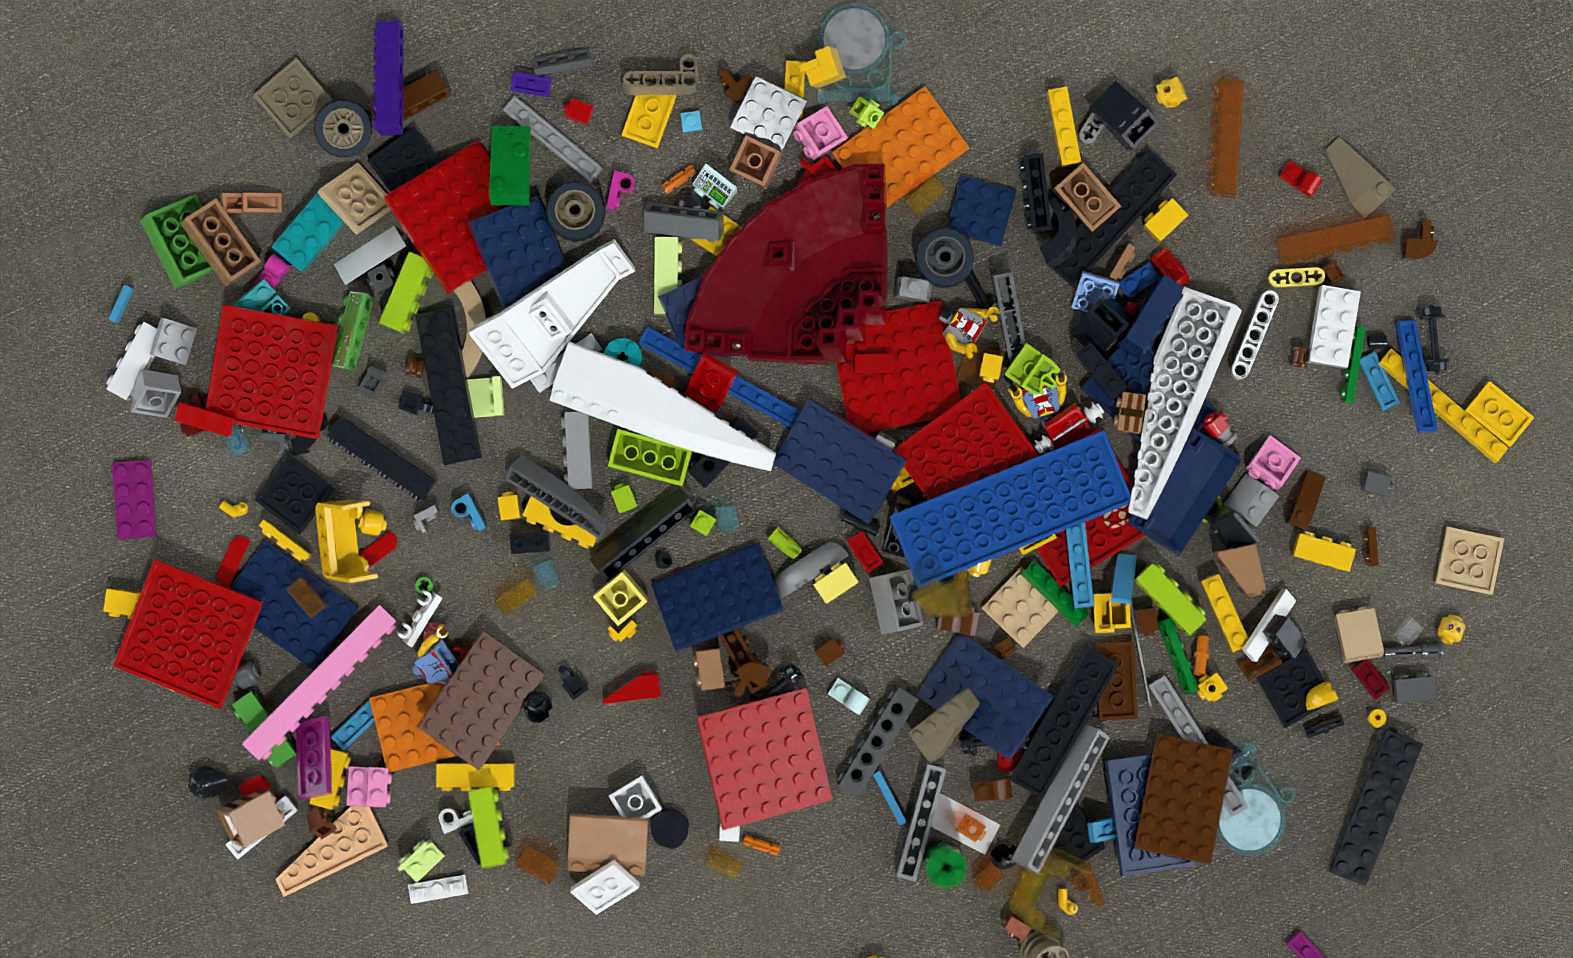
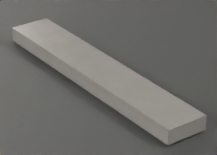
(553, 139)

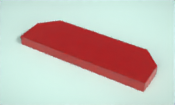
(380, 549)
(232, 560)

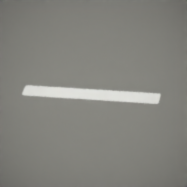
(1140, 654)

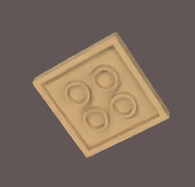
(355, 198)
(1469, 560)
(1020, 609)

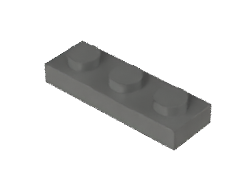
(562, 61)

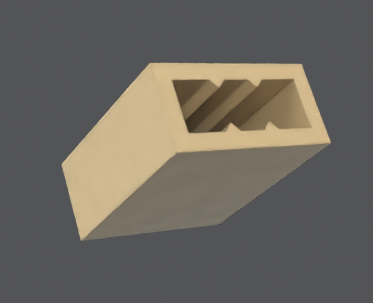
(1358, 634)

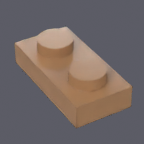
(1127, 256)

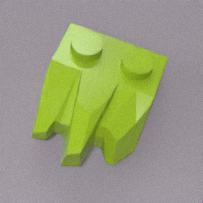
(1032, 370)

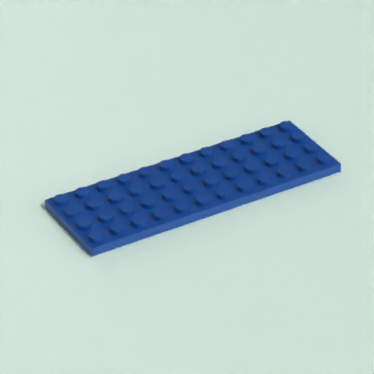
(1011, 509)

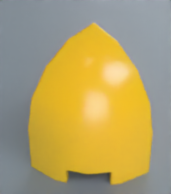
(1320, 695)

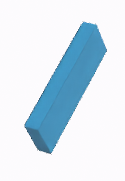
(1378, 381)
(1124, 578)
(354, 727)
(889, 797)

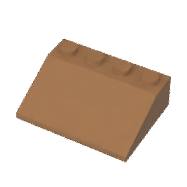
(601, 839)

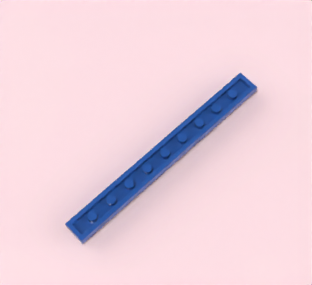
(739, 389)

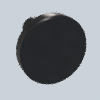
(670, 829)

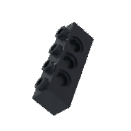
(706, 477)

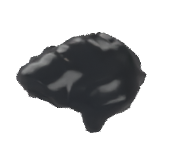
(207, 782)

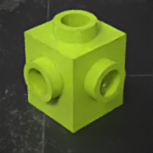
(869, 115)

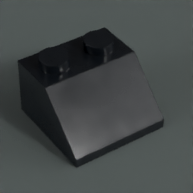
(1231, 528)

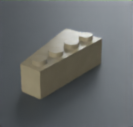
(940, 728)

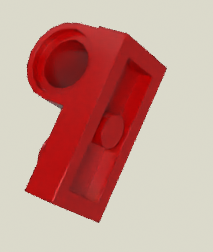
(1302, 180)
(1169, 266)

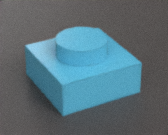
(691, 121)

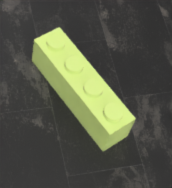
(666, 268)

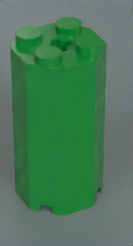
(945, 876)

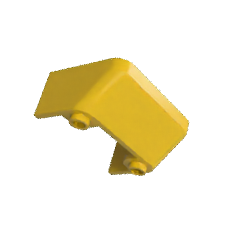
(339, 541)

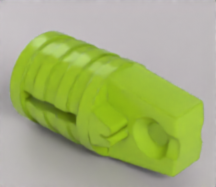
(785, 543)

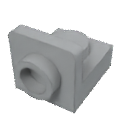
(428, 515)

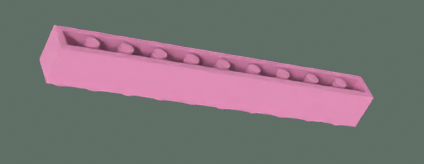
(315, 687)

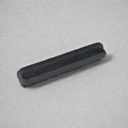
(977, 291)

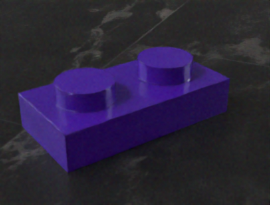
(531, 84)

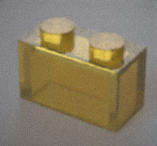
(925, 196)

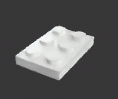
(605, 887)

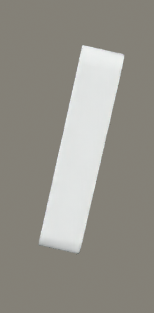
(1261, 328)

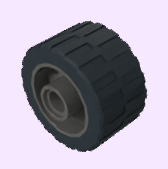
(948, 243)

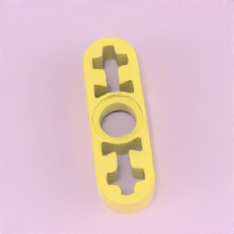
(1311, 281)

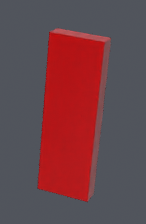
(204, 419)

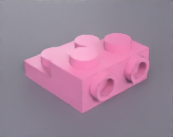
(819, 133)
(1273, 463)
(368, 787)

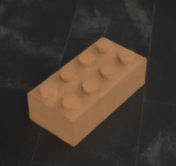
(220, 242)

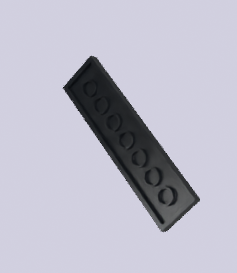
(1134, 194)
(448, 386)
(1064, 721)
(1376, 807)

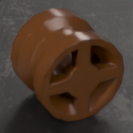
(415, 367)
(1005, 647)

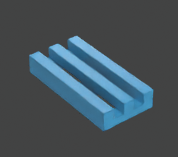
(121, 304)

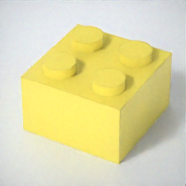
(835, 583)
(620, 597)

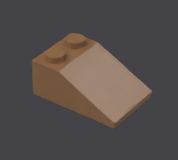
(1086, 197)

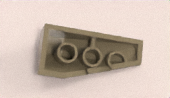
(1361, 182)

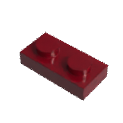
(1370, 679)

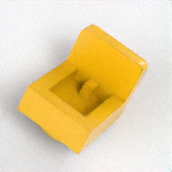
(628, 631)

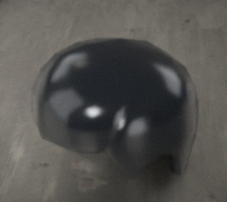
(689, 200)
(537, 707)
(1002, 856)

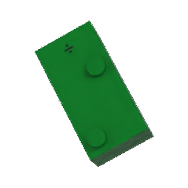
(510, 165)

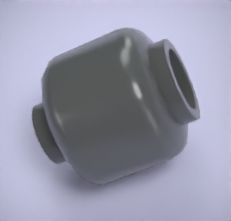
(247, 675)

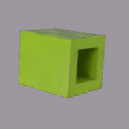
(624, 498)
(703, 523)

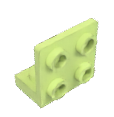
(486, 396)
(422, 860)

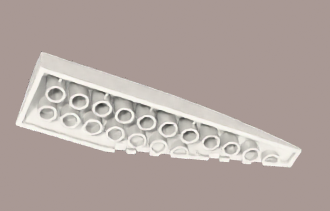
(1178, 388)
(645, 405)

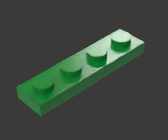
(1351, 372)
(1054, 593)
(1179, 661)

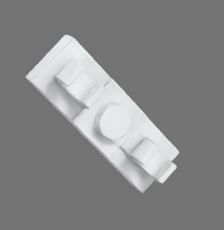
(420, 618)
(438, 889)

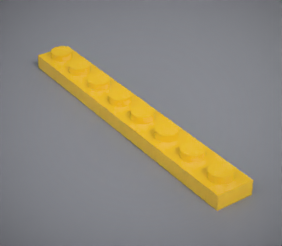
(1450, 411)

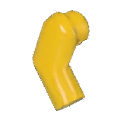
(234, 511)
(1064, 903)

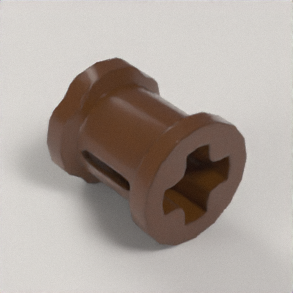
(1333, 272)
(1299, 356)

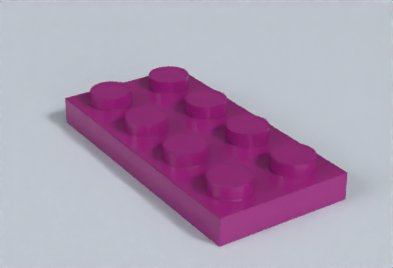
(134, 499)
(313, 758)

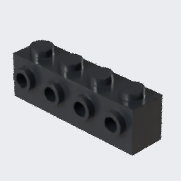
(1037, 194)

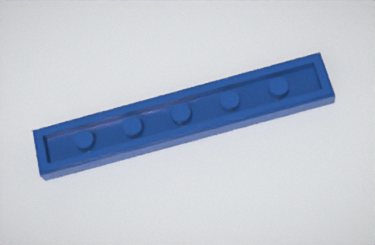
(1416, 376)

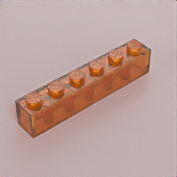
(1227, 138)
(1334, 239)

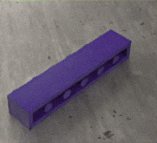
(389, 78)

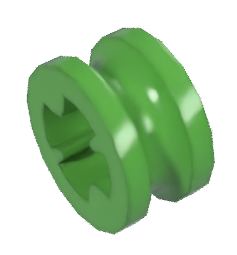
(418, 583)

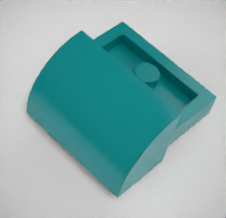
(263, 298)

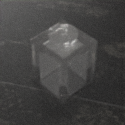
(1407, 631)

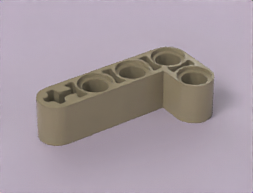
(660, 77)

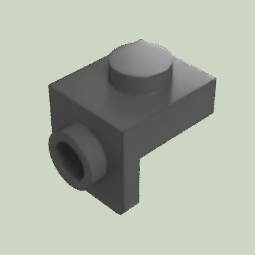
(372, 382)
(275, 437)

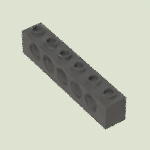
(855, 786)

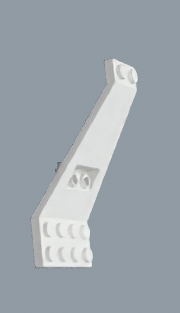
(522, 338)

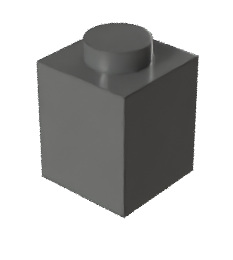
(1377, 483)

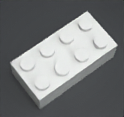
(1333, 326)

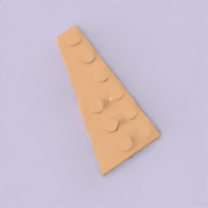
(354, 839)

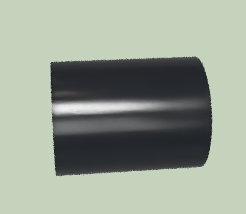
(1377, 341)

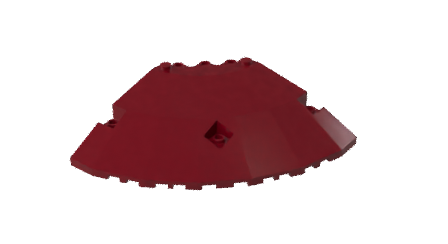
(814, 294)

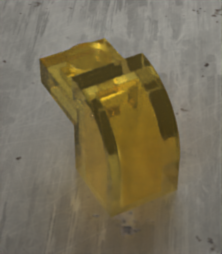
(516, 597)

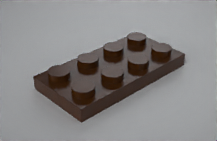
(1120, 696)

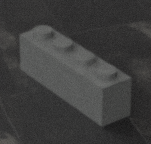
(683, 222)

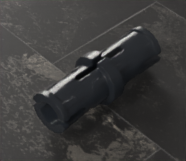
(851, 519)
(1324, 726)

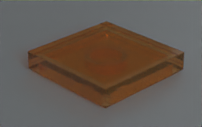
(970, 368)

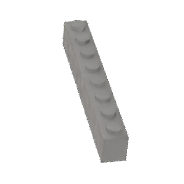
(1060, 799)

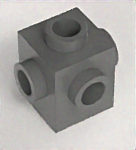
(386, 283)

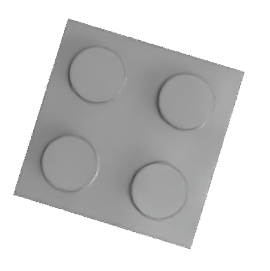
(173, 341)

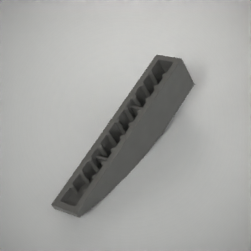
(1009, 313)
(555, 495)

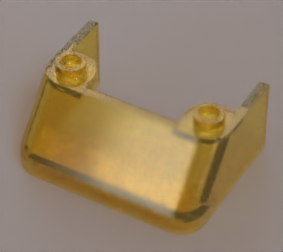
(947, 599)
(1032, 884)

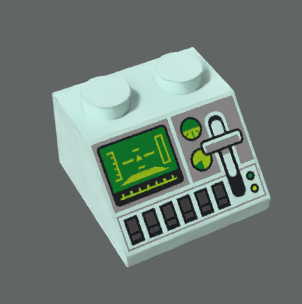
(714, 187)

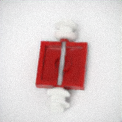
(1068, 427)

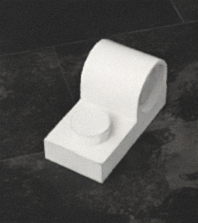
(457, 822)

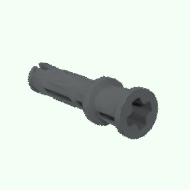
(1424, 651)

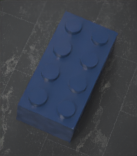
(1151, 316)

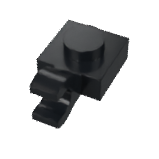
(413, 403)
(574, 684)

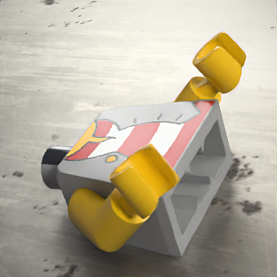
(965, 327)

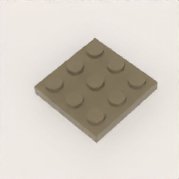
(292, 98)

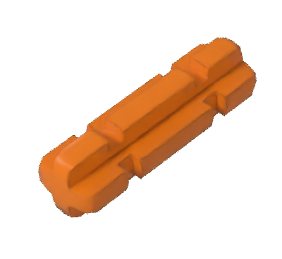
(679, 179)
(761, 845)

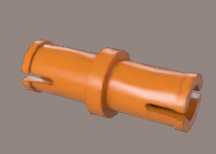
(1201, 655)

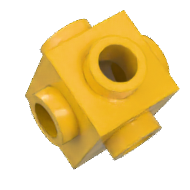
(1171, 92)
(1217, 684)

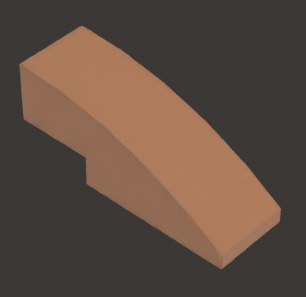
(251, 203)

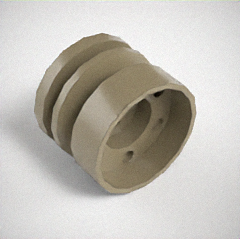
(1042, 946)

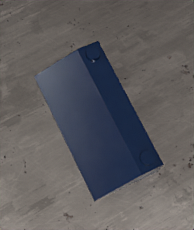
(1188, 493)

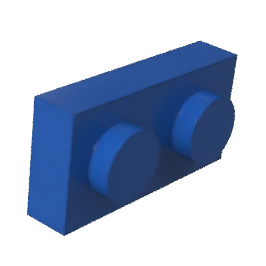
(1138, 280)

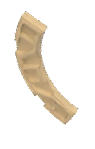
(475, 314)

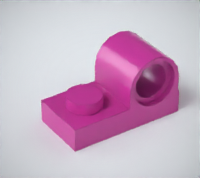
(613, 199)
(274, 271)

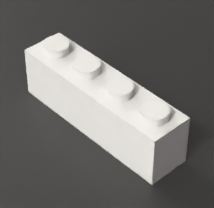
(135, 360)

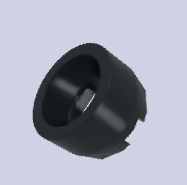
(664, 560)

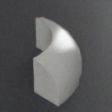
(808, 568)

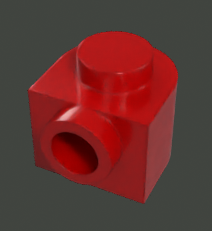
(1215, 424)

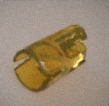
(724, 864)

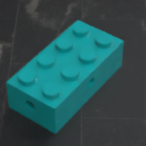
(309, 234)

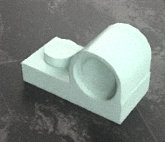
(848, 696)

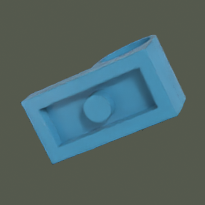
(471, 509)
(1101, 830)

